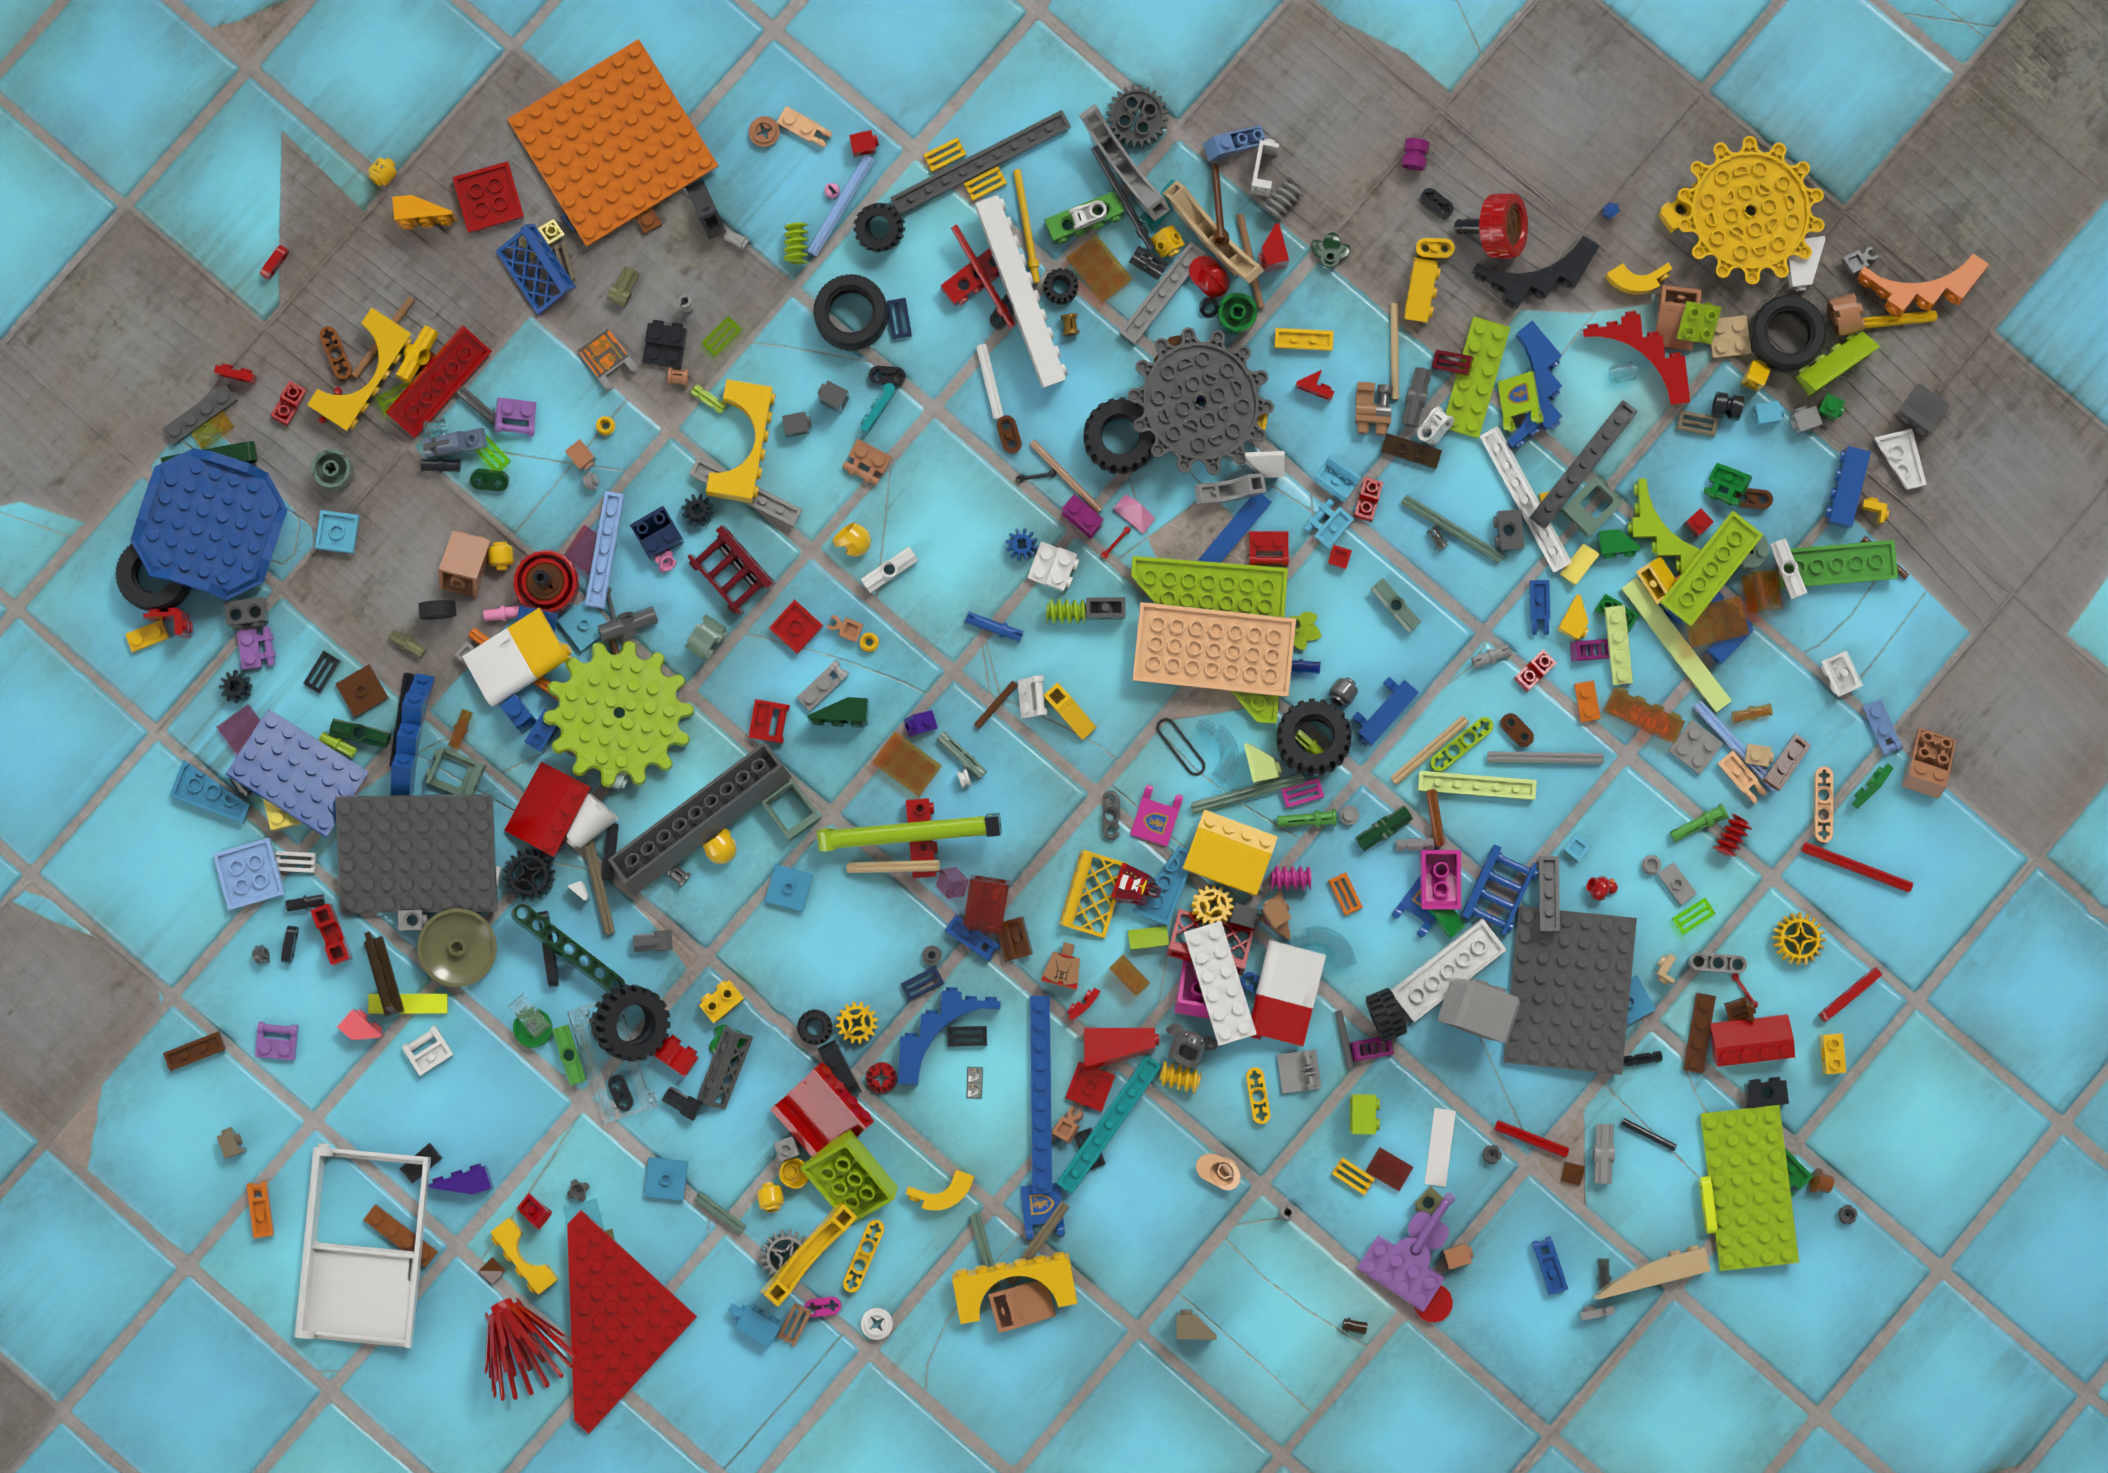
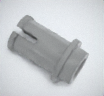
(737, 239)
(1282, 1209)

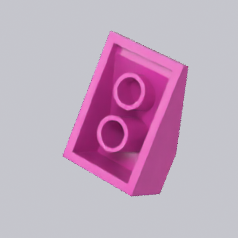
(1440, 879)
(1189, 995)

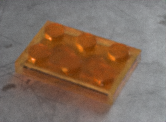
(1099, 268)
(1718, 623)
(907, 764)

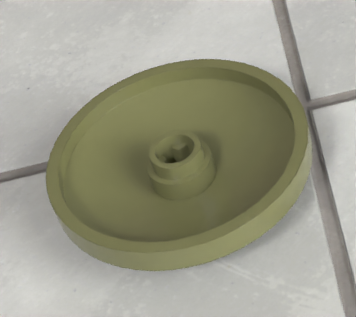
(457, 947)

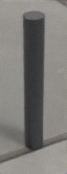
(1648, 1134)

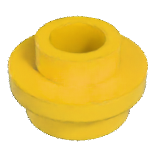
(605, 419)
(874, 646)

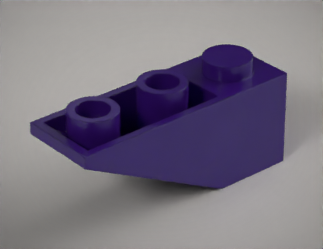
(469, 1182)

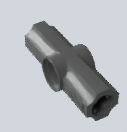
(1416, 397)
(627, 624)

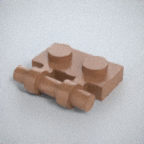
(869, 456)

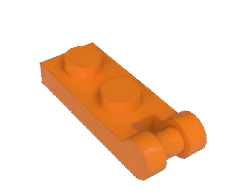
(260, 1210)

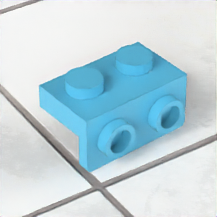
(1337, 478)

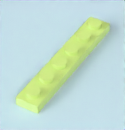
(1477, 785)

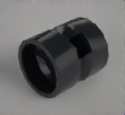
(1727, 406)

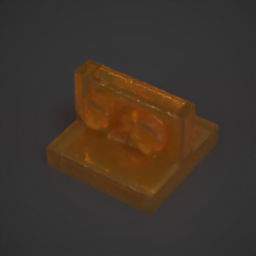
(1762, 591)

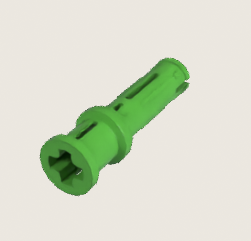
(1317, 818)
(1708, 819)

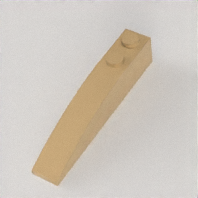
(1659, 1271)

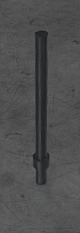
(1141, 231)

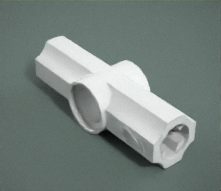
(1784, 556)
(879, 577)

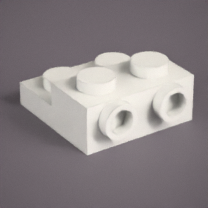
(1053, 566)

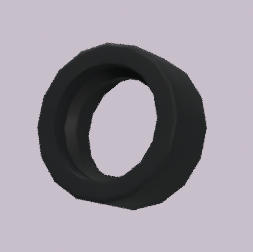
(437, 609)

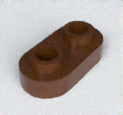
(1009, 435)
(1752, 499)
(1516, 730)

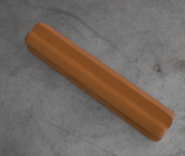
(1435, 817)

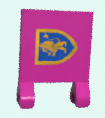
(1154, 819)

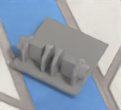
(1299, 1071)

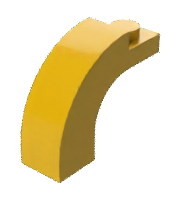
(952, 1195)

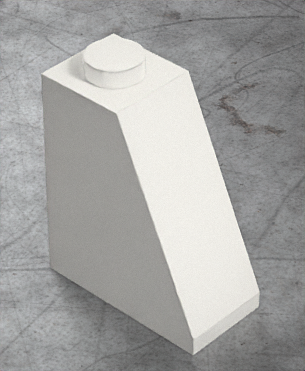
(1803, 270)

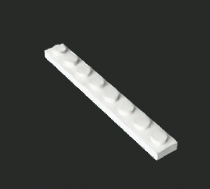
(1524, 497)

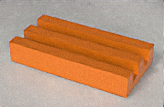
(1338, 897)

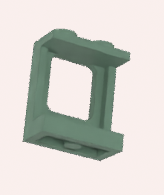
(1581, 517)
(471, 779)

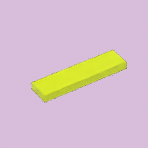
(413, 1004)

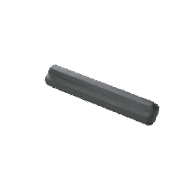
(476, 404)

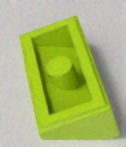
(1148, 937)

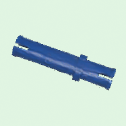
(1002, 630)

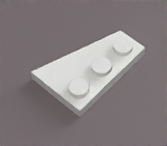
(1903, 457)

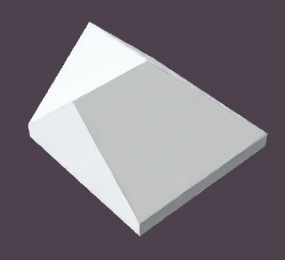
(1269, 463)

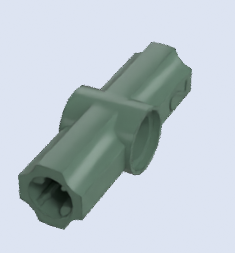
(1386, 595)

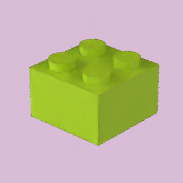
(1363, 1114)

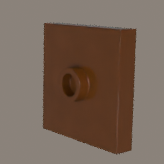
(362, 690)

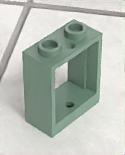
(804, 824)

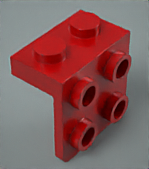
(182, 625)

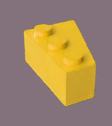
(1421, 289)

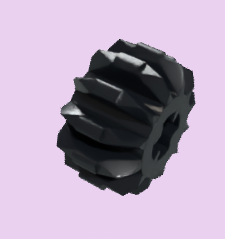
(692, 515)
(229, 685)

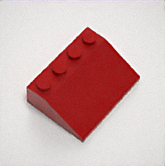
(547, 809)

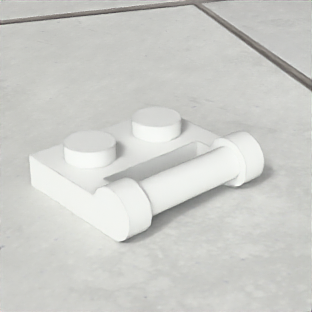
(1031, 697)
(430, 1056)

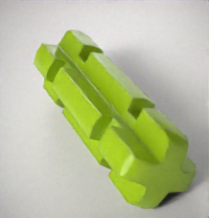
(708, 399)

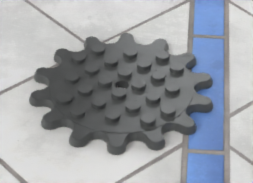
(1229, 396)

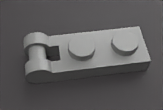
(822, 686)

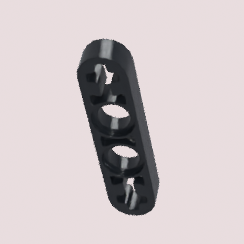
(549, 957)

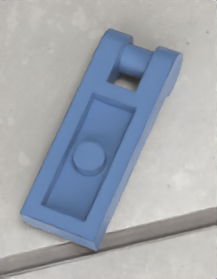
(1882, 727)

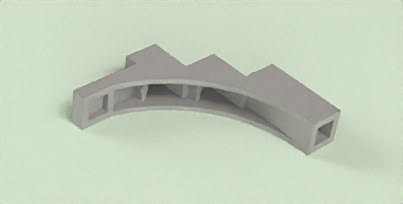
(1122, 165)

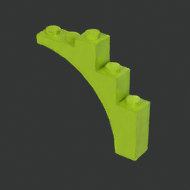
(1649, 526)

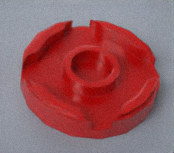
(1438, 1308)

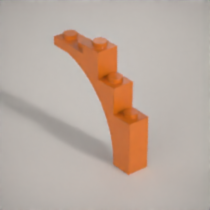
(1925, 294)

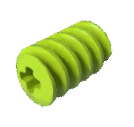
(795, 243)
(1066, 611)

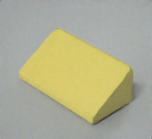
(1580, 564)

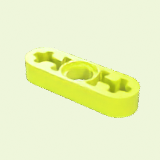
(1708, 1204)

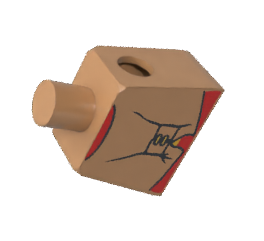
(1063, 968)

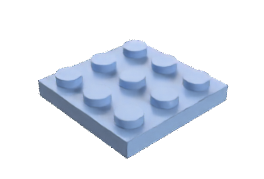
(249, 874)

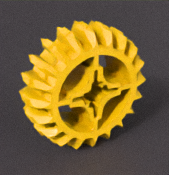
(1798, 930)

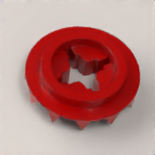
(888, 1071)

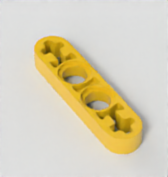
(866, 1257)

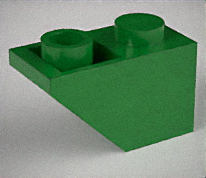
(1614, 543)

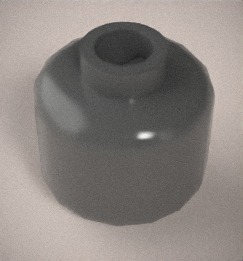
(1343, 692)

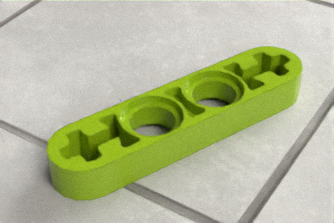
(1462, 745)

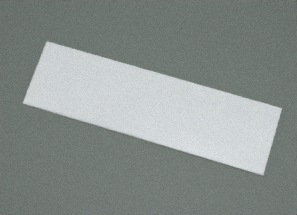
(1440, 1147)

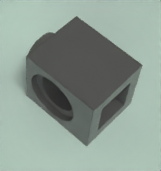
(796, 424)
(1245, 916)

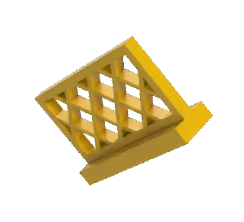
(1075, 893)

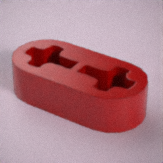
(274, 262)

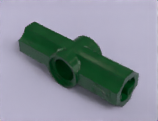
(348, 731)
(1384, 828)

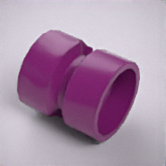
(1415, 151)

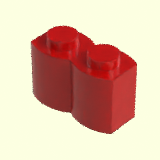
(676, 1055)

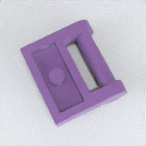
(515, 410)
(276, 1047)

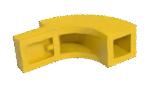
(1635, 284)

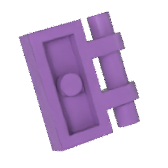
(250, 648)

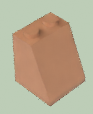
(464, 564)

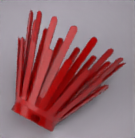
(516, 1324)

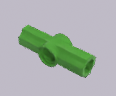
(565, 1042)

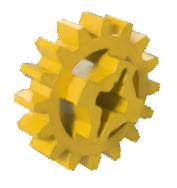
(1204, 902)
(846, 1015)

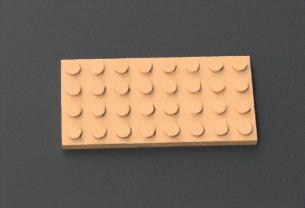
(1214, 649)

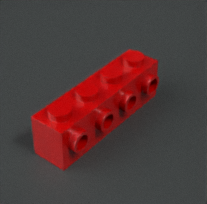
(918, 811)

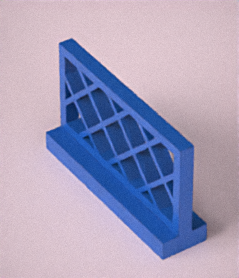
(549, 262)

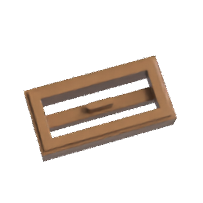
(787, 1338)

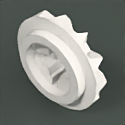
(875, 1333)

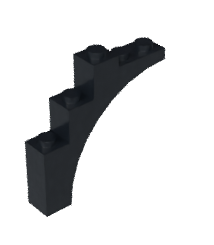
(1516, 285)

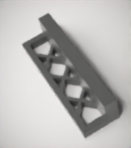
(721, 1067)

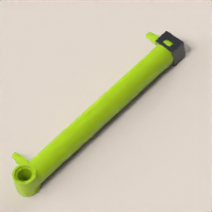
(832, 838)

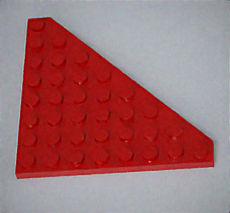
(617, 1319)

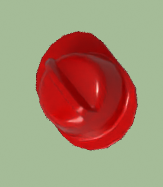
(1209, 276)

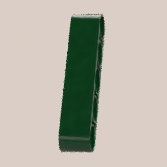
(241, 451)

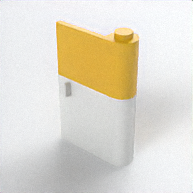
(516, 657)

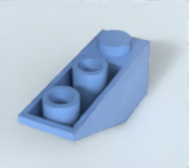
(1233, 143)

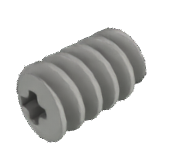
(1282, 198)

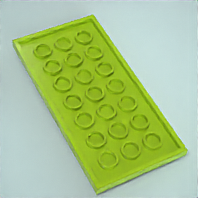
(1750, 1187)

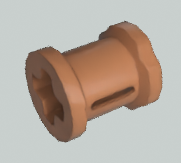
(678, 376)

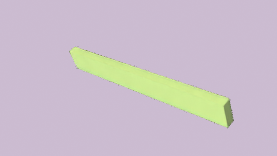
(1676, 645)

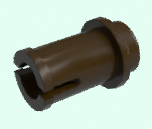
(1354, 1326)

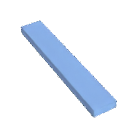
(604, 550)

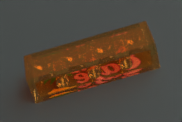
(1643, 715)

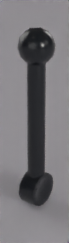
(1051, 473)

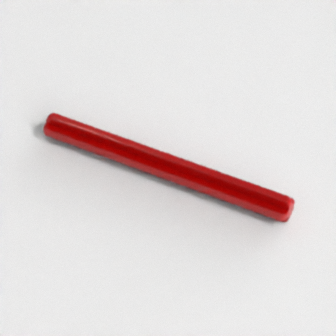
(1857, 867)

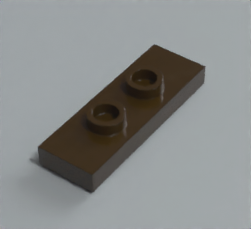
(1411, 451)

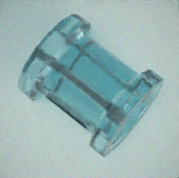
(434, 428)

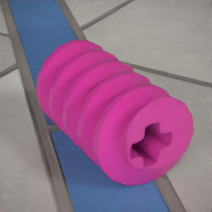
(1290, 878)

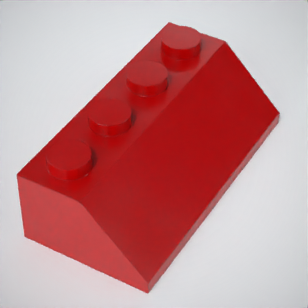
(1753, 1041)

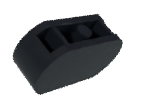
(836, 1061)

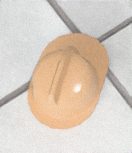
(1219, 1171)

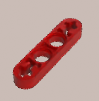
(1850, 994)

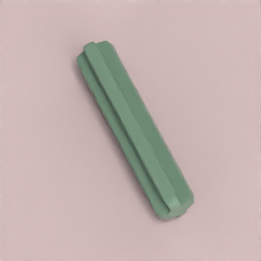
(720, 1213)

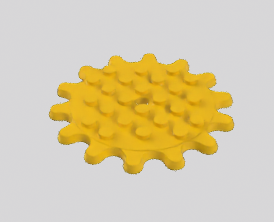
(1779, 202)

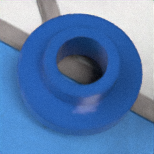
(1610, 210)

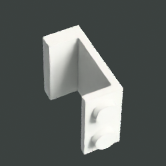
(1260, 186)

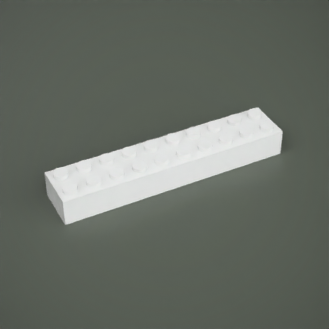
(1020, 292)

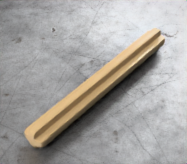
(1429, 750)
(893, 866)

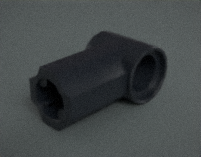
(684, 1104)

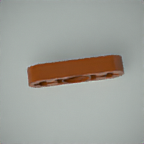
(336, 368)

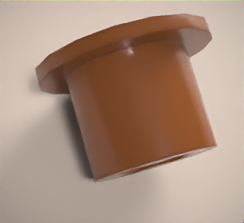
(1821, 1182)

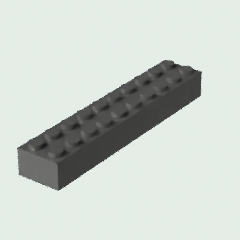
(699, 818)

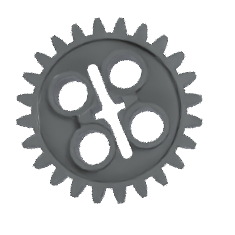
(1121, 110)

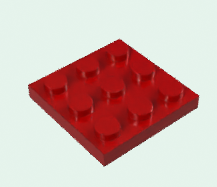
(488, 197)

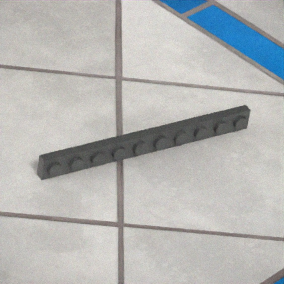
(981, 162)

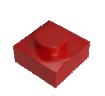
(1339, 557)

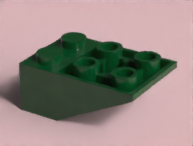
(848, 711)

